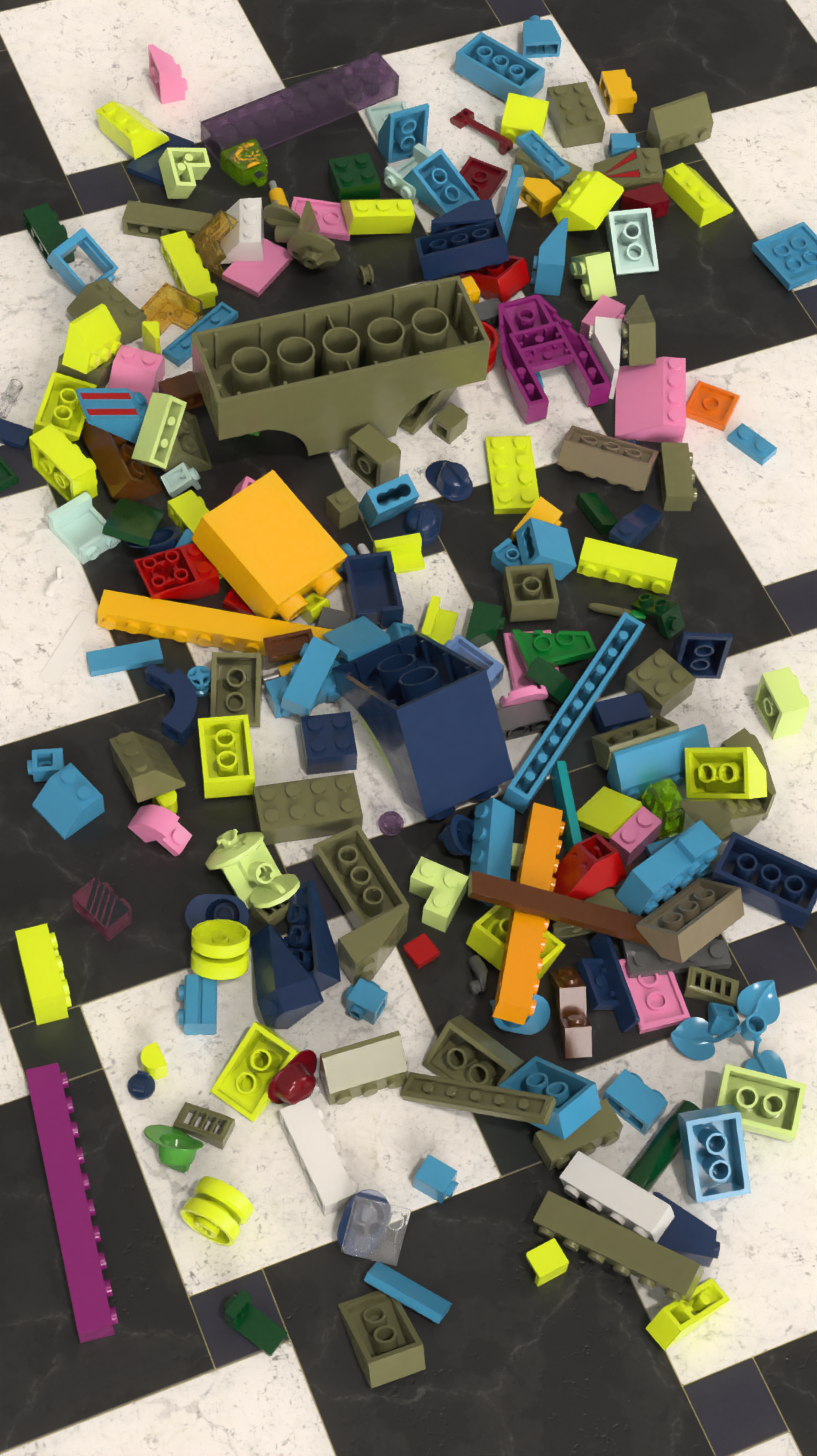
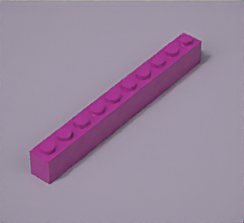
(69, 1203)

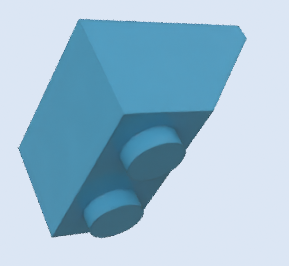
(68, 801)

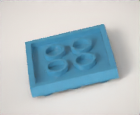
(790, 255)

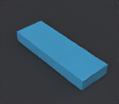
(543, 155)
(124, 657)
(407, 1292)

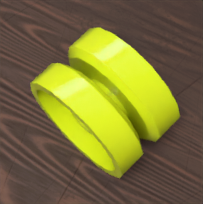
(220, 949)
(217, 1211)

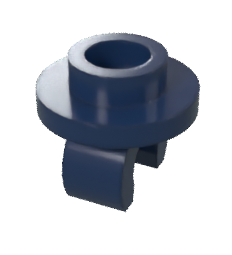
(141, 1085)

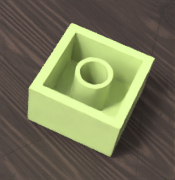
(781, 702)

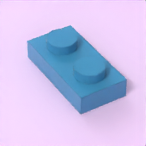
(752, 444)

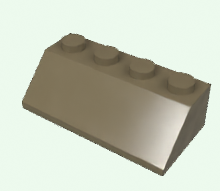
(607, 458)
(692, 919)

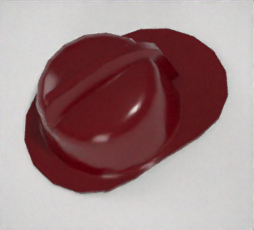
(295, 1080)

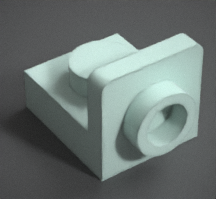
(180, 479)

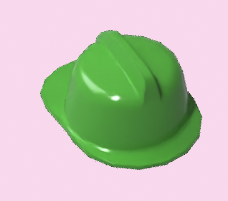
(173, 1146)

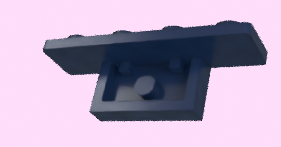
(606, 982)

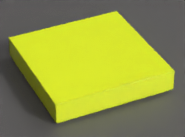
(607, 812)

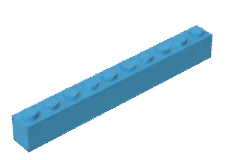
(572, 713)

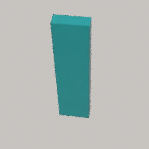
(565, 802)

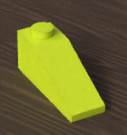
(682, 1317)

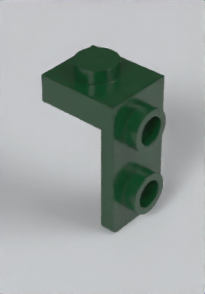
(666, 611)
(253, 1324)

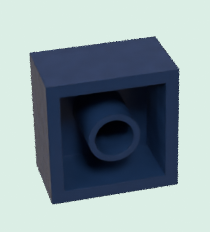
(328, 743)

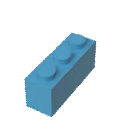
(309, 677)

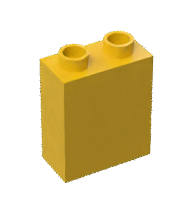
(270, 549)

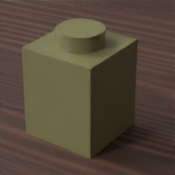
(450, 423)
(342, 508)

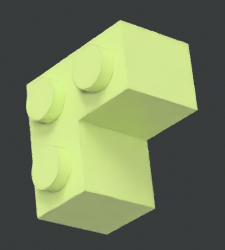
(181, 168)
(596, 275)
(441, 888)

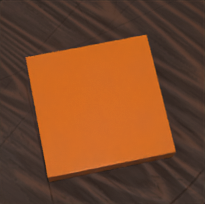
(711, 405)

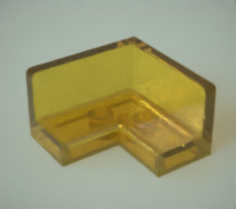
(208, 239)
(174, 307)

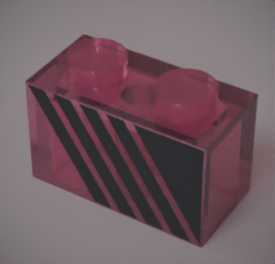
(102, 908)

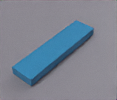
(511, 199)
(181, 349)

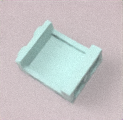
(394, 178)
(81, 528)

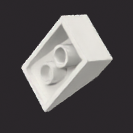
(606, 346)

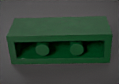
(46, 230)

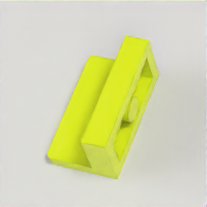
(404, 551)
(439, 623)

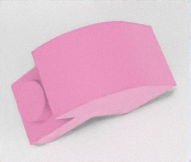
(160, 824)

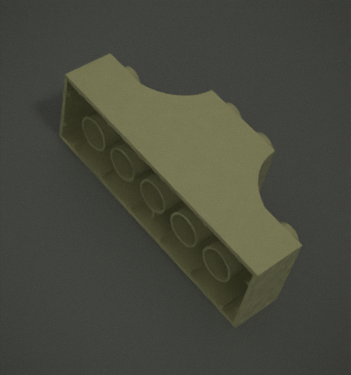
(340, 364)

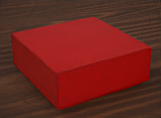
(421, 951)

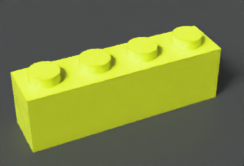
(188, 268)
(187, 512)
(626, 566)

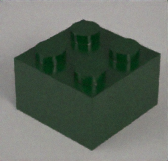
(353, 178)

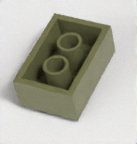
(575, 114)

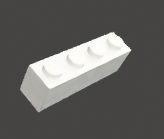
(317, 1155)
(616, 1197)

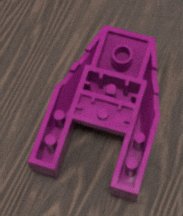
(540, 340)

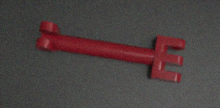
(466, 117)

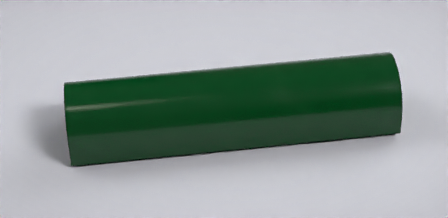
(659, 1151)

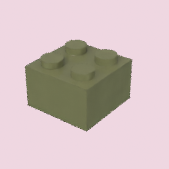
(373, 456)
(530, 592)
(661, 682)

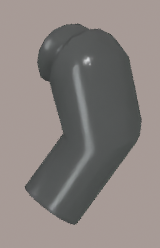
(481, 974)

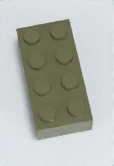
(307, 808)
(356, 876)

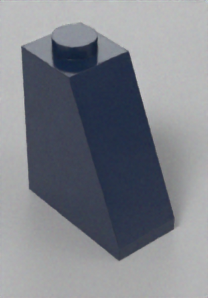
(689, 1235)

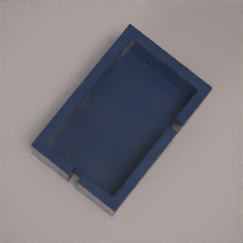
(373, 588)

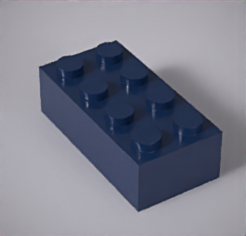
(462, 249)
(768, 880)

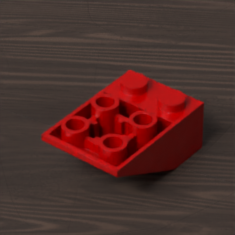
(179, 574)
(589, 869)

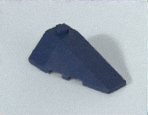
(311, 937)
(282, 984)

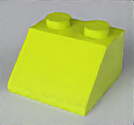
(523, 115)

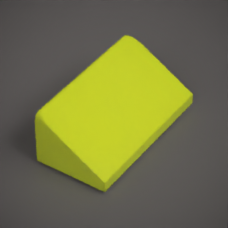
(151, 336)

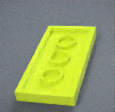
(511, 474)

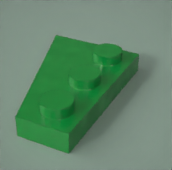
(553, 647)

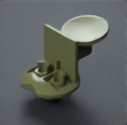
(301, 236)

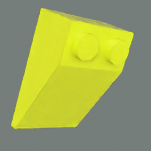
(252, 1068)

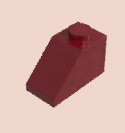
(649, 196)

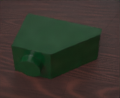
(484, 623)

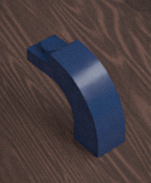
(183, 716)

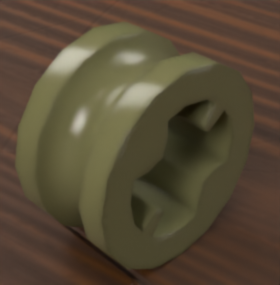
(365, 274)

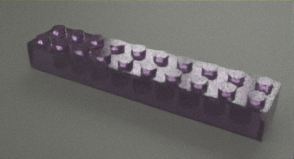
(303, 105)

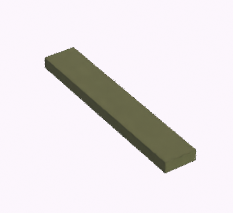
(478, 1098)

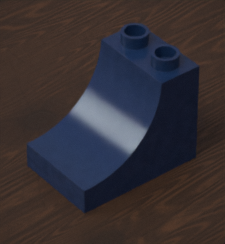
(431, 721)

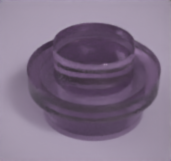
(391, 823)

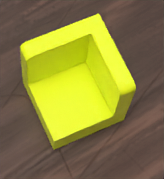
(547, 1261)

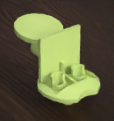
(251, 869)

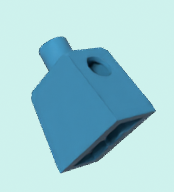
(540, 38)

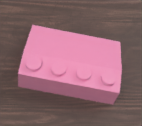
(651, 401)

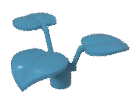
(760, 1006)

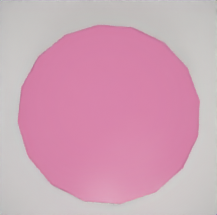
(523, 695)

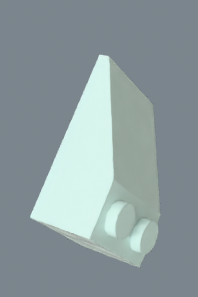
(632, 241)

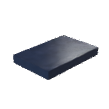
(148, 167)

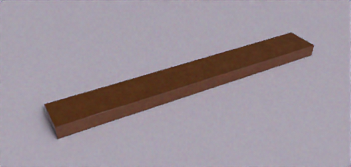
(554, 906)

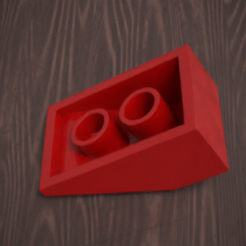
(500, 280)

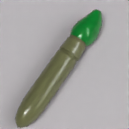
(615, 611)

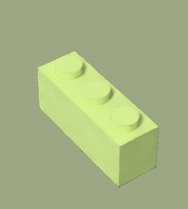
(159, 430)

